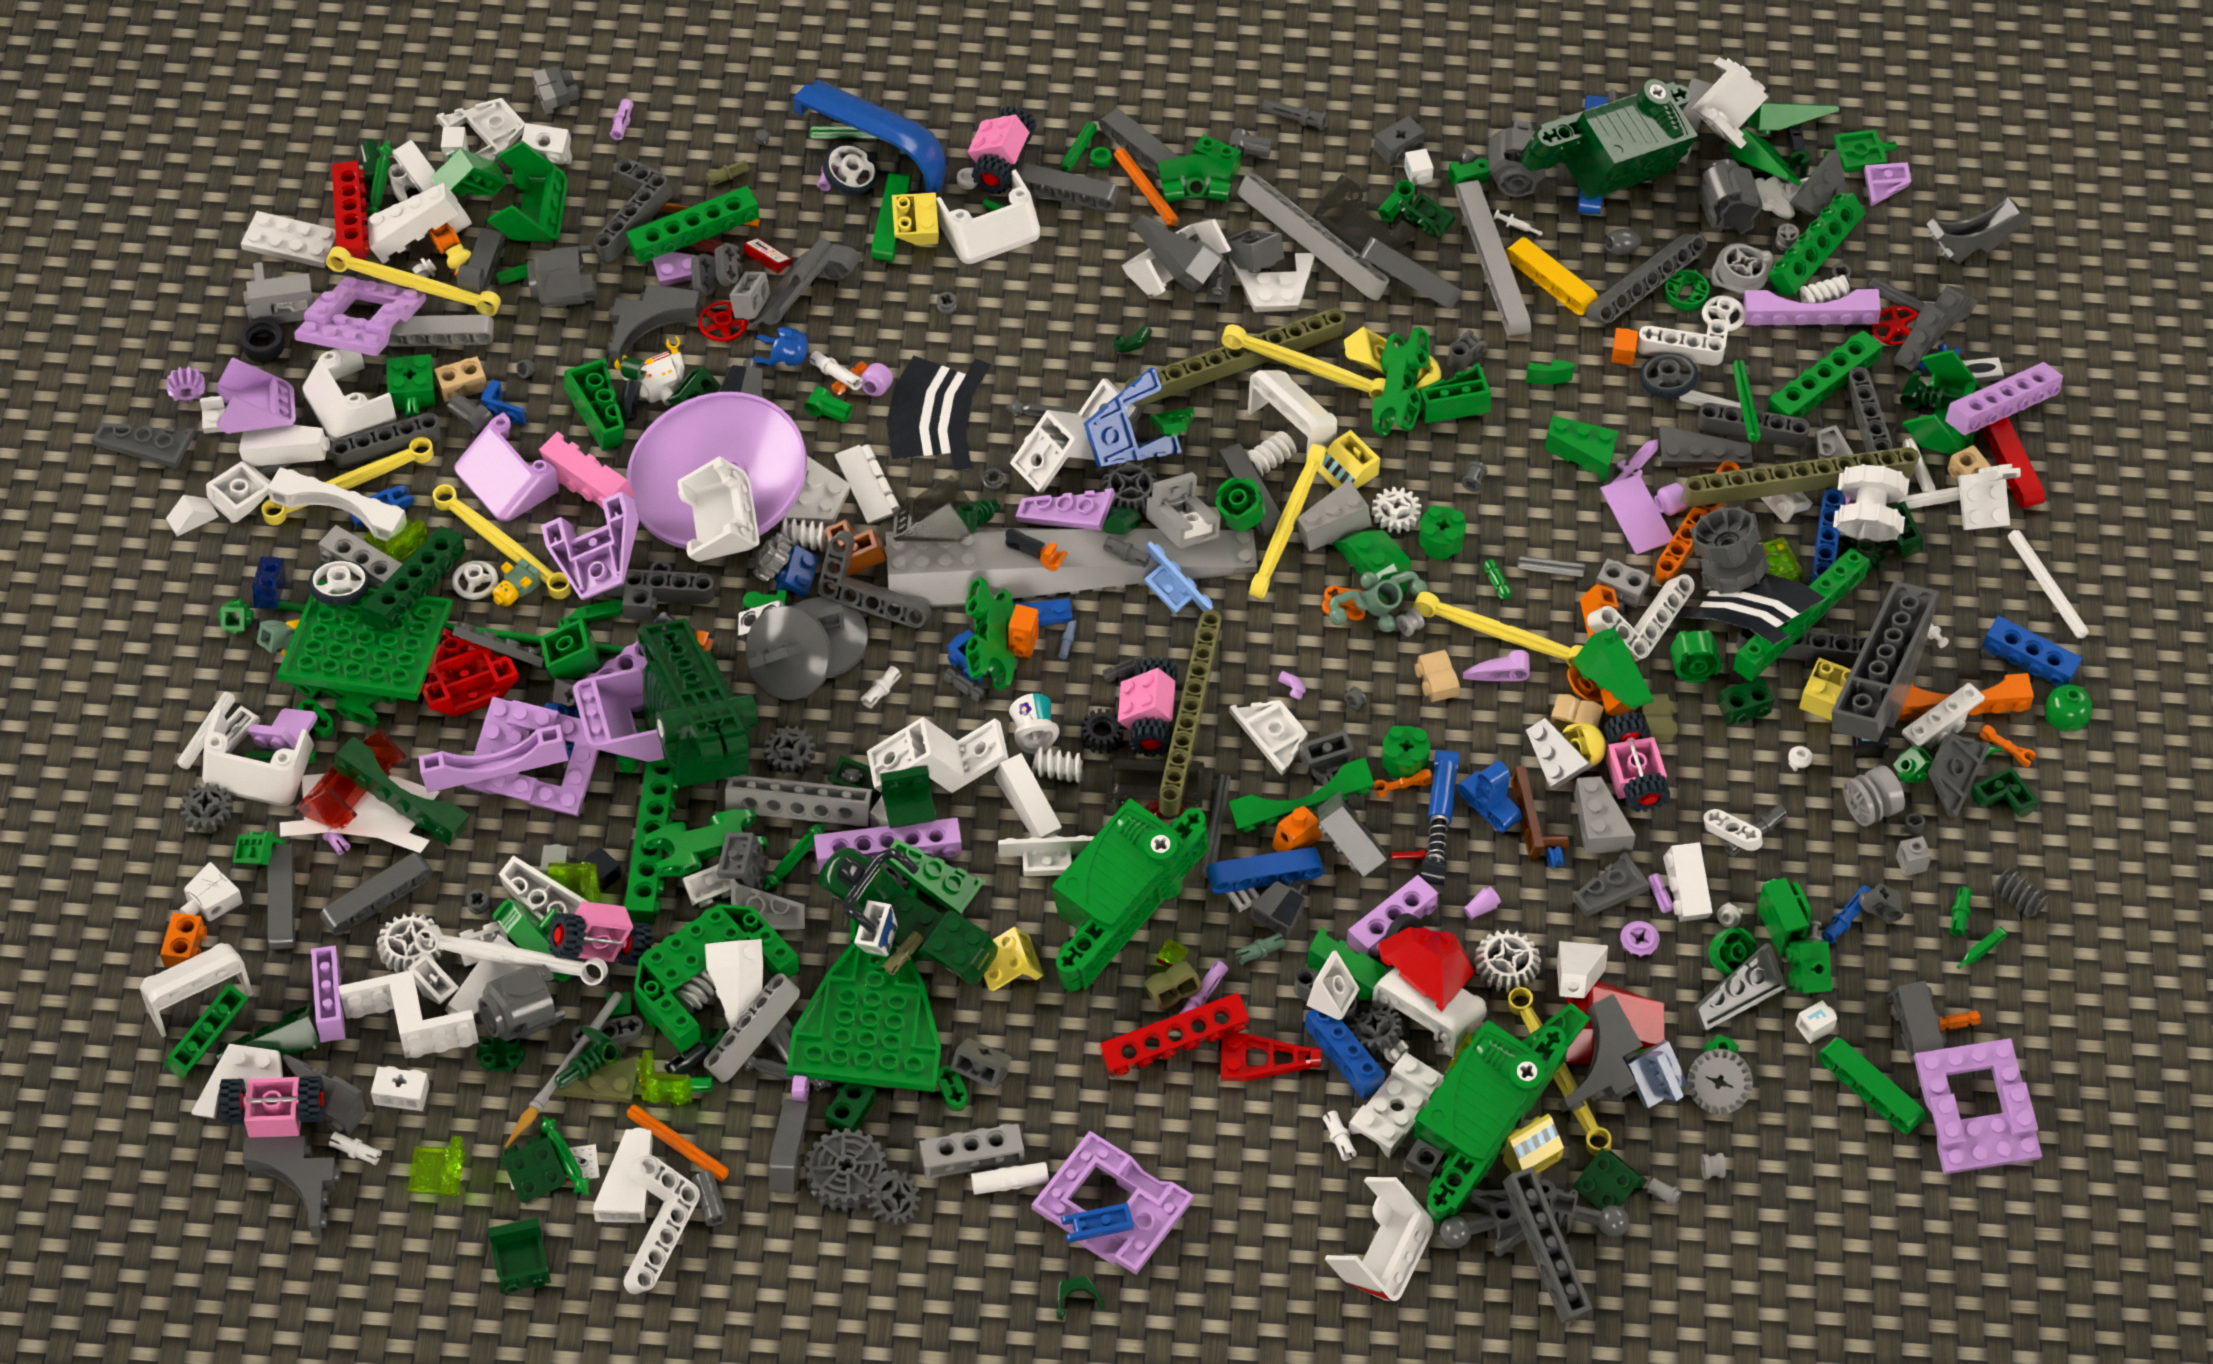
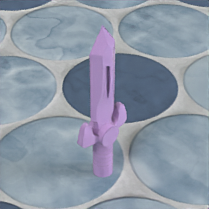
(1637, 461)

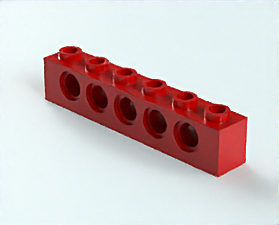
(350, 208)
(1229, 1006)

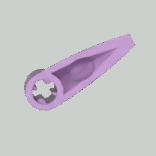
(1510, 668)

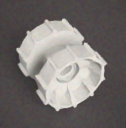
(1869, 516)

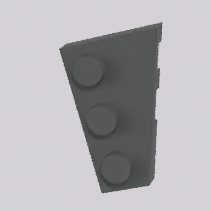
(1614, 886)

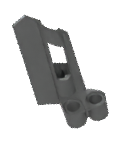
(825, 258)

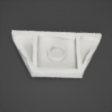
(1272, 730)

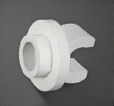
(425, 269)
(1799, 757)
(1729, 915)
(1396, 1053)

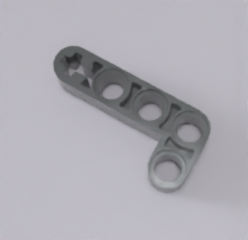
(482, 263)
(787, 1146)

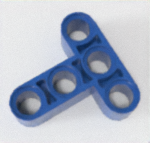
(1488, 796)

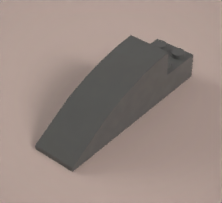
(1886, 663)

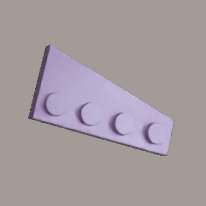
(1068, 510)

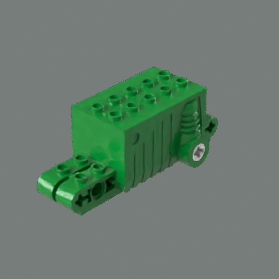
(1120, 885)
(1480, 1107)

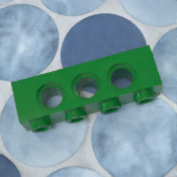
(206, 1031)

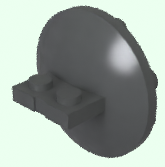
(845, 631)
(788, 652)

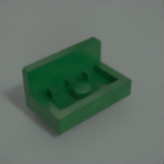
(845, 763)

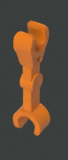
(1989, 734)
(1421, 778)

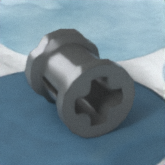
(1474, 476)

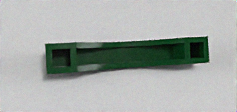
(437, 817)

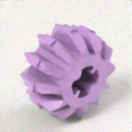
(185, 384)

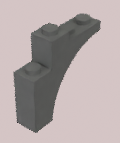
(1980, 232)
(655, 309)
(1933, 321)
(1613, 1046)
(292, 1163)

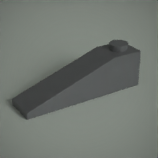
(1185, 260)
(343, 1101)

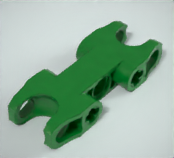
(1400, 394)
(988, 645)
(349, 704)
(689, 847)

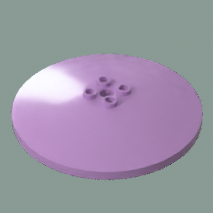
(693, 433)

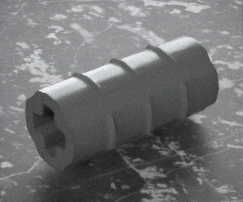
(710, 1198)

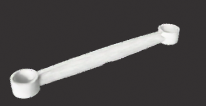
(510, 955)

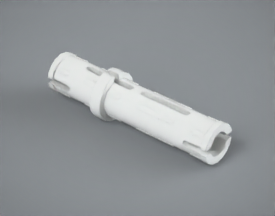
(831, 367)

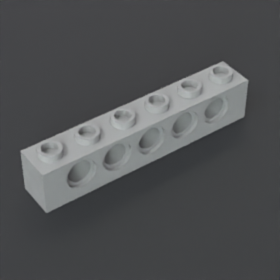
(799, 800)

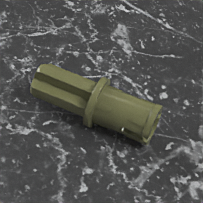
(726, 173)
(903, 953)

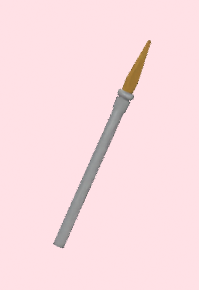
(538, 1103)

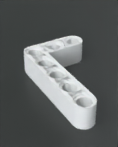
(1654, 621)
(663, 1222)

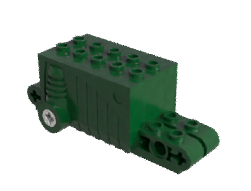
(1618, 140)
(692, 707)

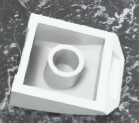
(237, 491)

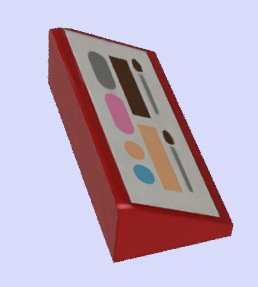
(766, 255)

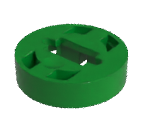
(1675, 285)

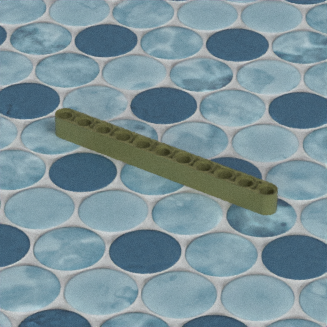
(1227, 361)
(1789, 477)
(1190, 713)

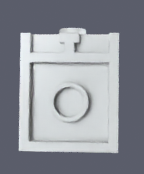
(1985, 497)

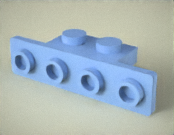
(1171, 585)

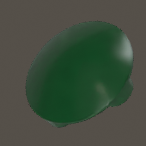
(499, 1054)

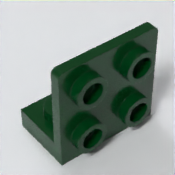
(907, 797)
(1608, 1180)

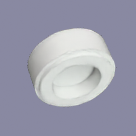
(965, 179)

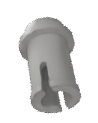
(1664, 1191)

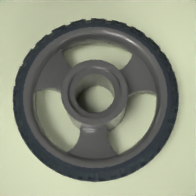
(1669, 376)

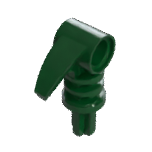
(1916, 392)
(978, 513)
(592, 1058)

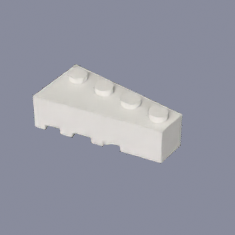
(410, 220)
(537, 890)

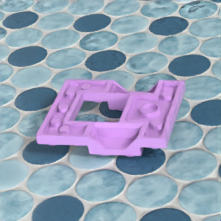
(330, 328)
(514, 721)
(1983, 1139)
(1153, 1205)

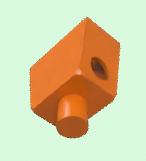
(1297, 831)

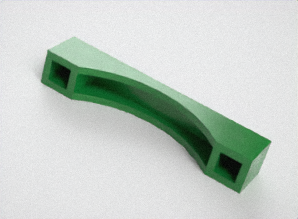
(1253, 810)

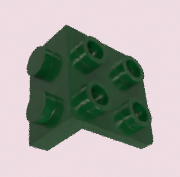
(1428, 214)
(533, 1168)

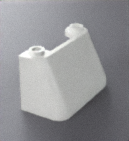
(721, 510)
(1450, 1025)

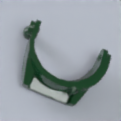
(1081, 1283)

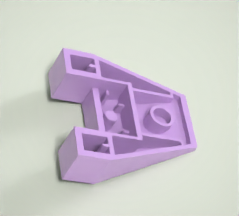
(599, 557)

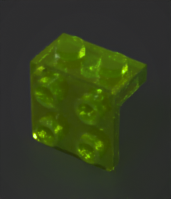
(662, 1086)

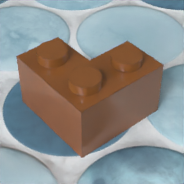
(867, 548)

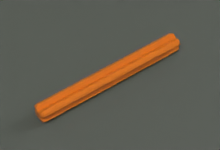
(1146, 187)
(677, 1142)

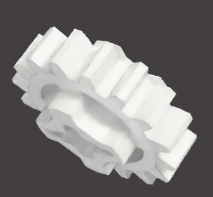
(1396, 510)

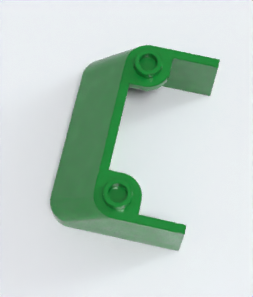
(542, 199)
(1932, 430)

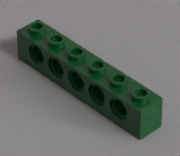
(413, 579)

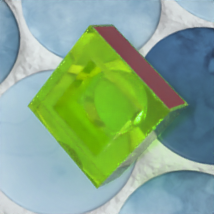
(1172, 953)

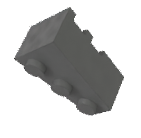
(1917, 1018)

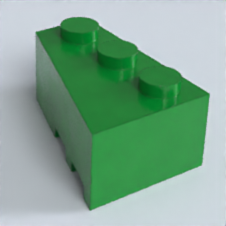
(470, 174)
(1456, 397)
(1582, 444)
(1362, 968)

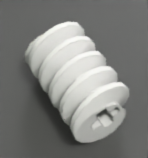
(1825, 291)
(1271, 452)
(805, 535)
(1058, 765)
(695, 991)

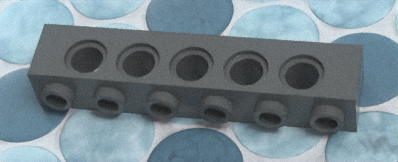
(1547, 1245)

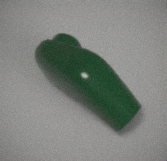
(1133, 342)

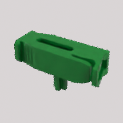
(527, 929)

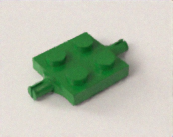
(1861, 149)

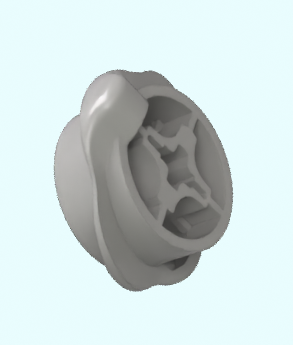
(1744, 262)

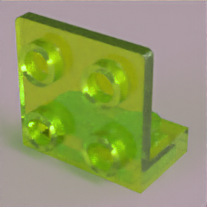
(402, 544)
(577, 878)
(437, 1169)

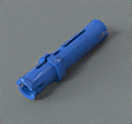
(1842, 920)

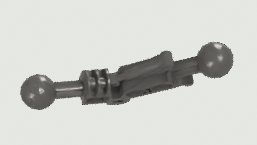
(1508, 1232)

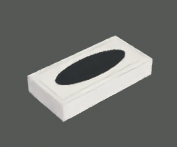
(1985, 369)

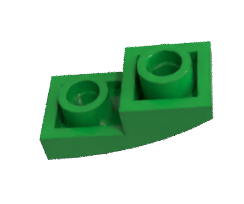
(1557, 373)

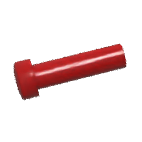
(1410, 855)

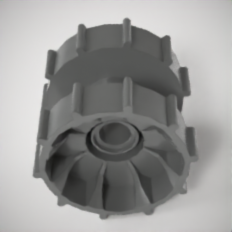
(1729, 549)

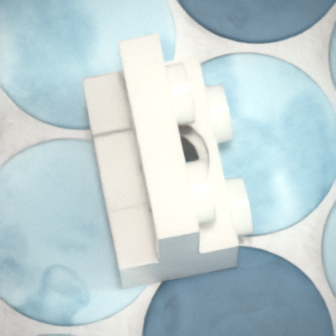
(559, 148)

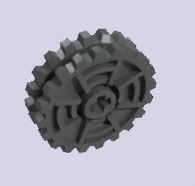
(843, 1169)

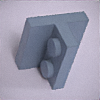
(1657, 1075)

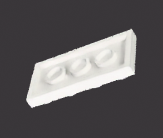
(289, 239)

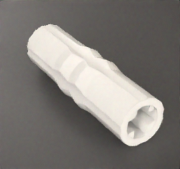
(1009, 1178)

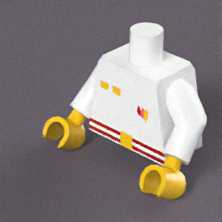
(662, 375)

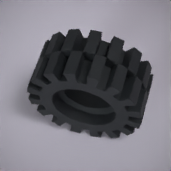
(1101, 719)

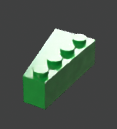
(595, 400)

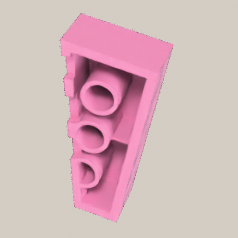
(582, 472)

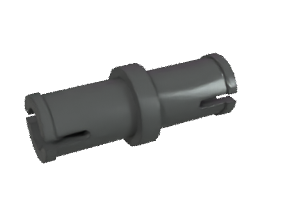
(1126, 551)

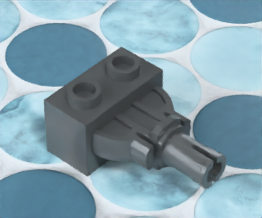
(1326, 756)

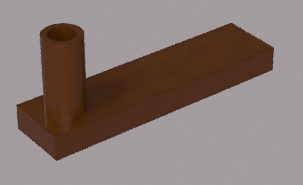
(1529, 823)

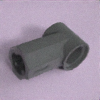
(1250, 144)
(473, 416)
(780, 1037)

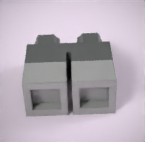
(552, 90)

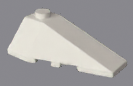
(736, 973)

